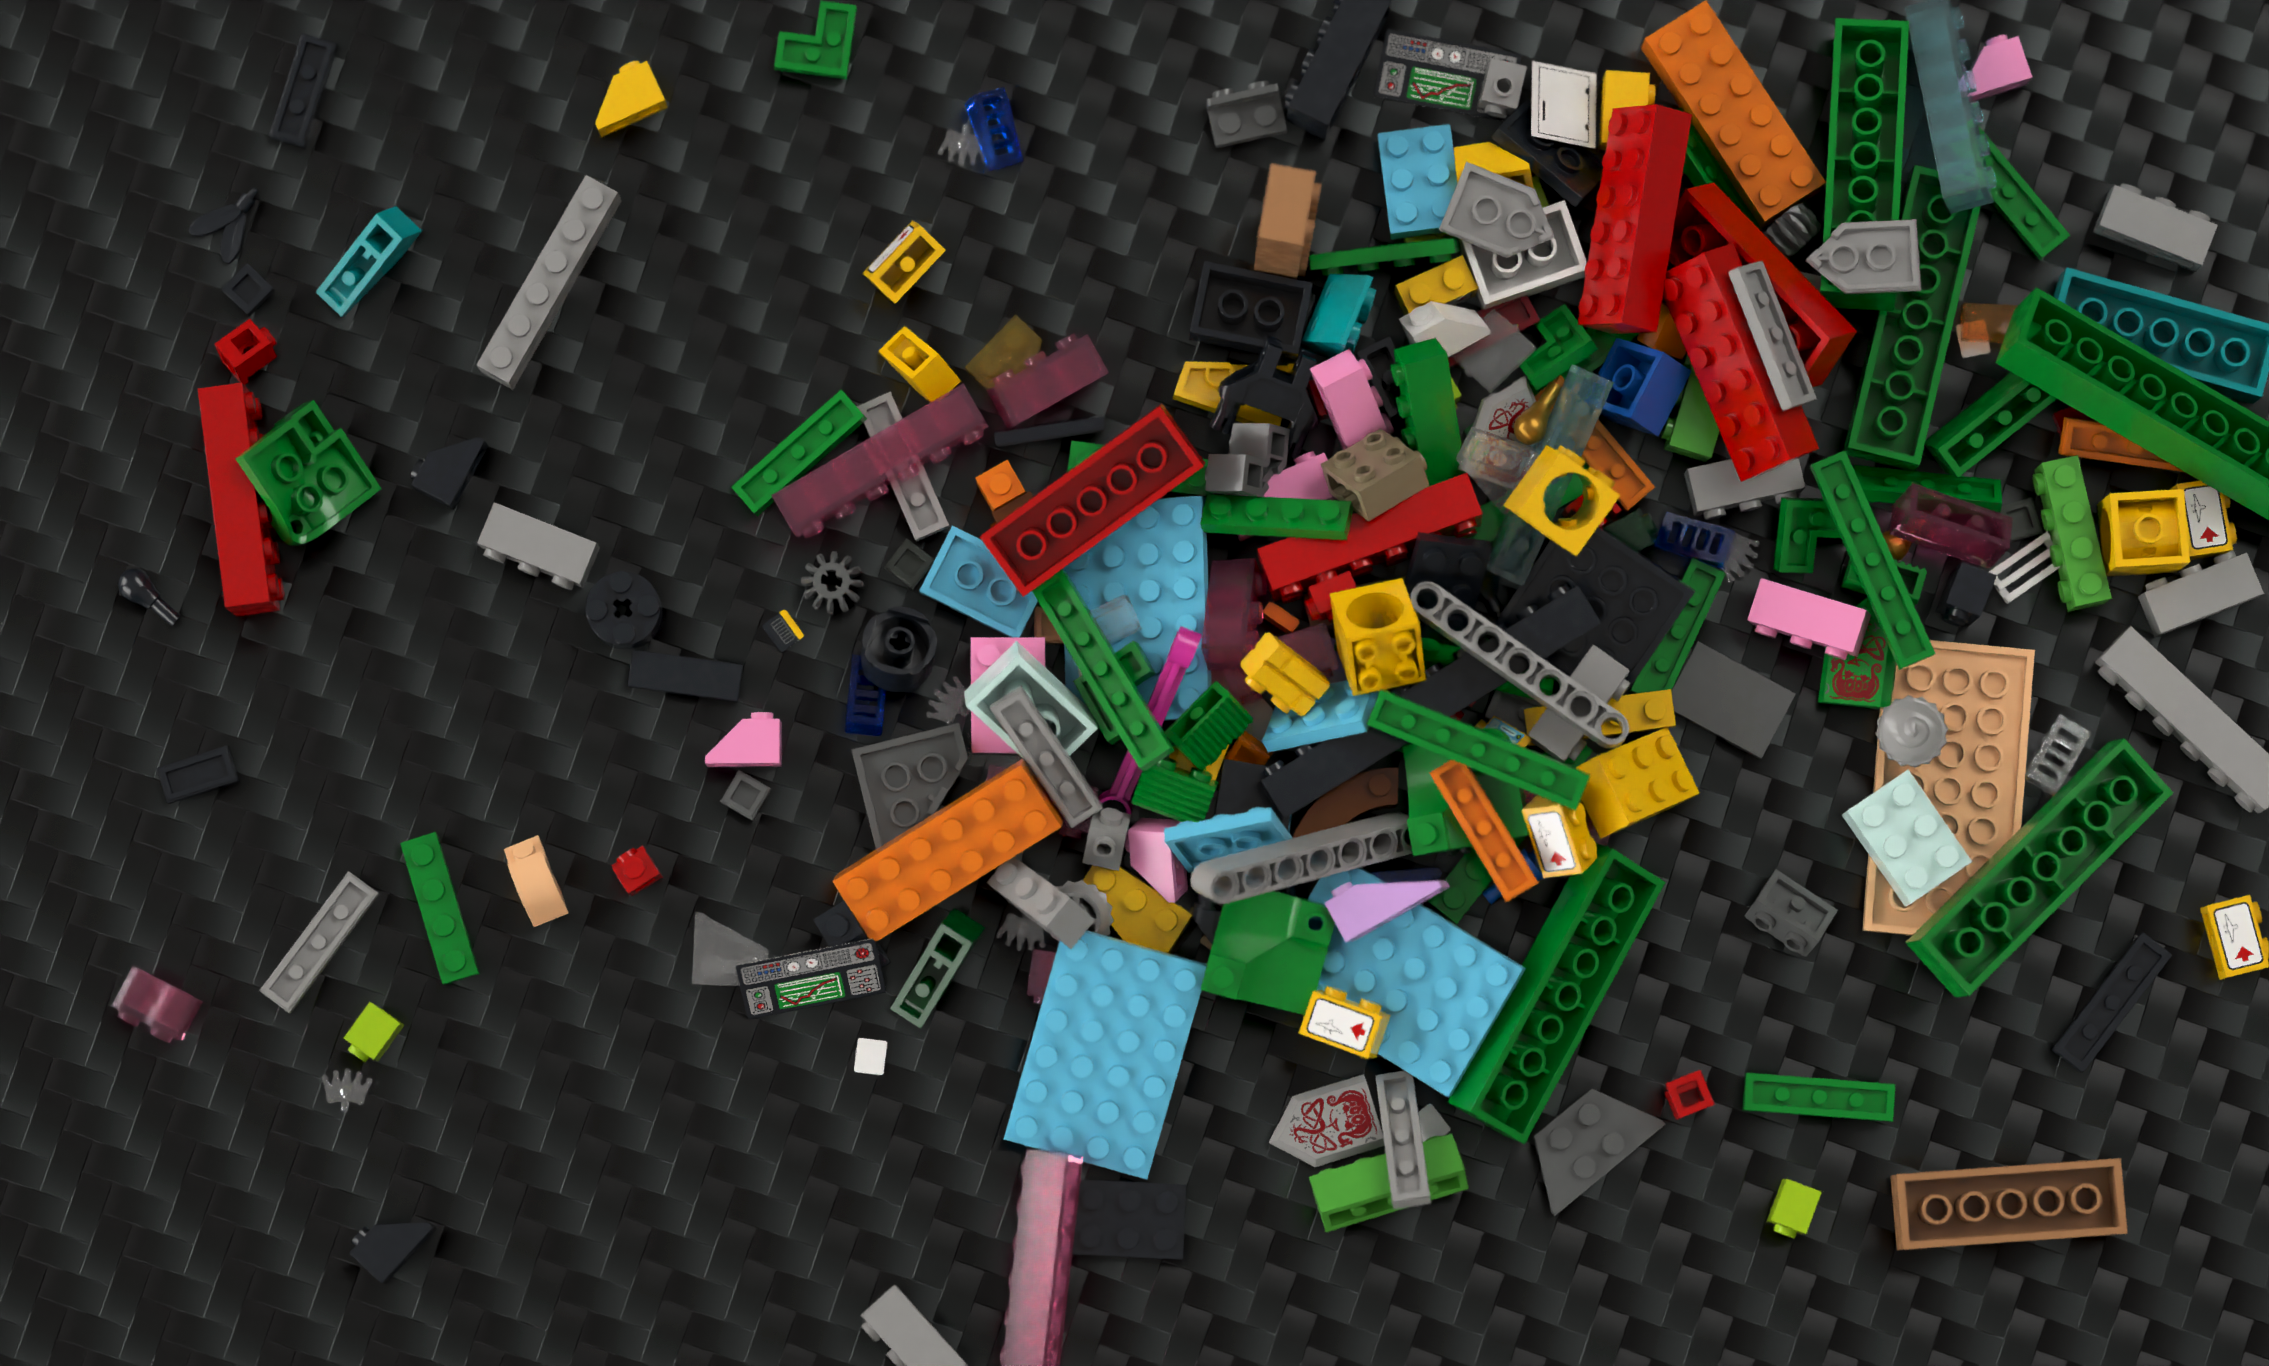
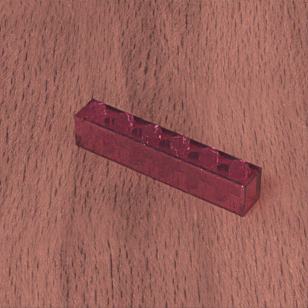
(880, 461)
(1042, 1259)

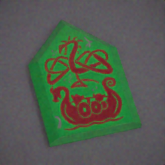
(1861, 679)

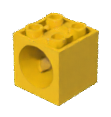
(1529, 505)
(2143, 532)
(1378, 637)

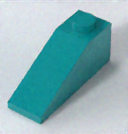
(368, 259)

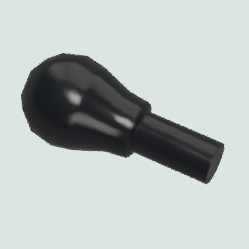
(138, 588)

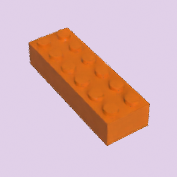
(1733, 113)
(948, 850)

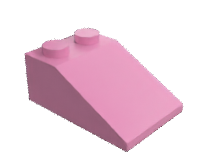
(983, 654)

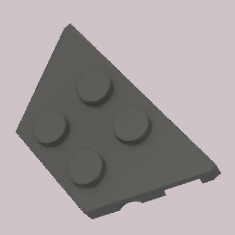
(1588, 1143)

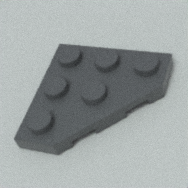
(908, 778)

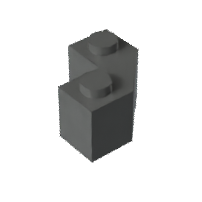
(1254, 457)

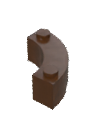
(1352, 799)

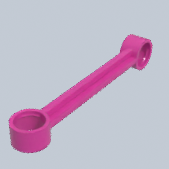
(1170, 678)

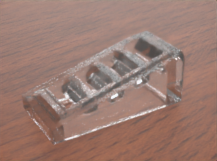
(2040, 779)

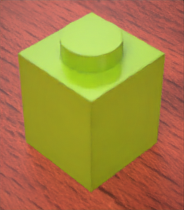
(372, 1033)
(1793, 1208)

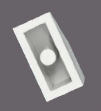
(1449, 324)

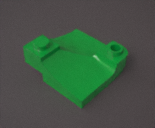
(307, 474)
(1431, 820)
(1269, 951)

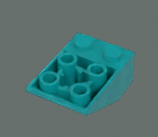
(1337, 315)

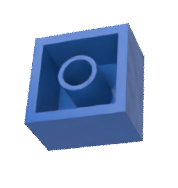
(1643, 386)

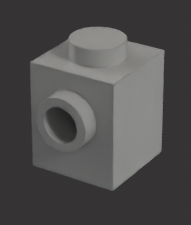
(1501, 87)
(1107, 838)

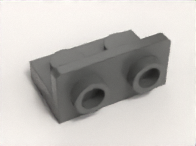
(1246, 114)
(1791, 913)

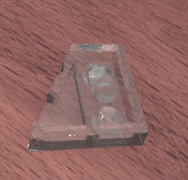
(1495, 464)
(719, 952)

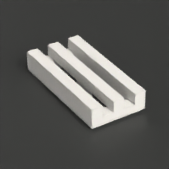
(2000, 585)

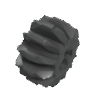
(1793, 230)
(843, 575)

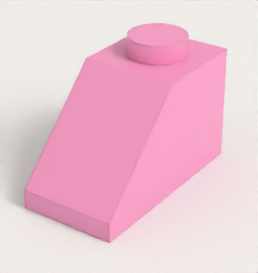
(2000, 67)
(750, 744)
(1154, 858)

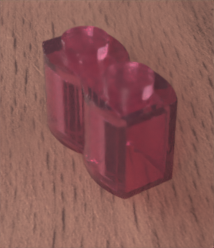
(156, 1004)

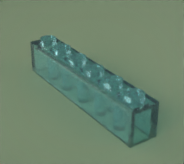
(1950, 105)
(1571, 427)

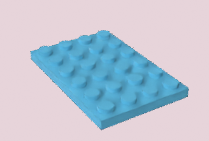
(1164, 571)
(1427, 976)
(1106, 1052)

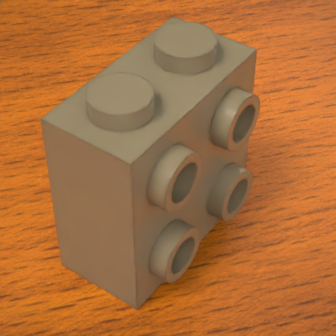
(1375, 474)

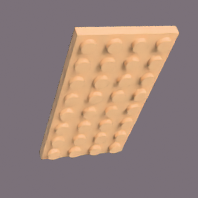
(1979, 771)

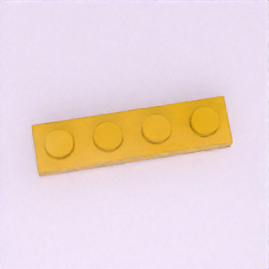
(1642, 710)

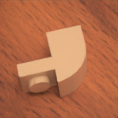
(535, 881)

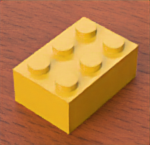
(1636, 782)

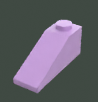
(1369, 906)

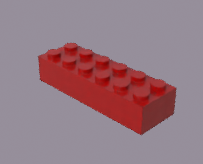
(1634, 219)
(1711, 220)
(1731, 366)
(1092, 500)
(1439, 509)
(239, 512)

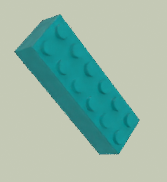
(2199, 340)

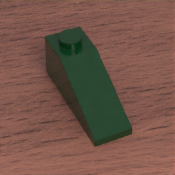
(937, 967)

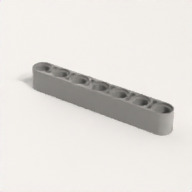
(1527, 682)
(1303, 858)

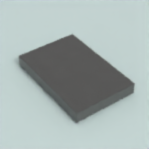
(1730, 700)

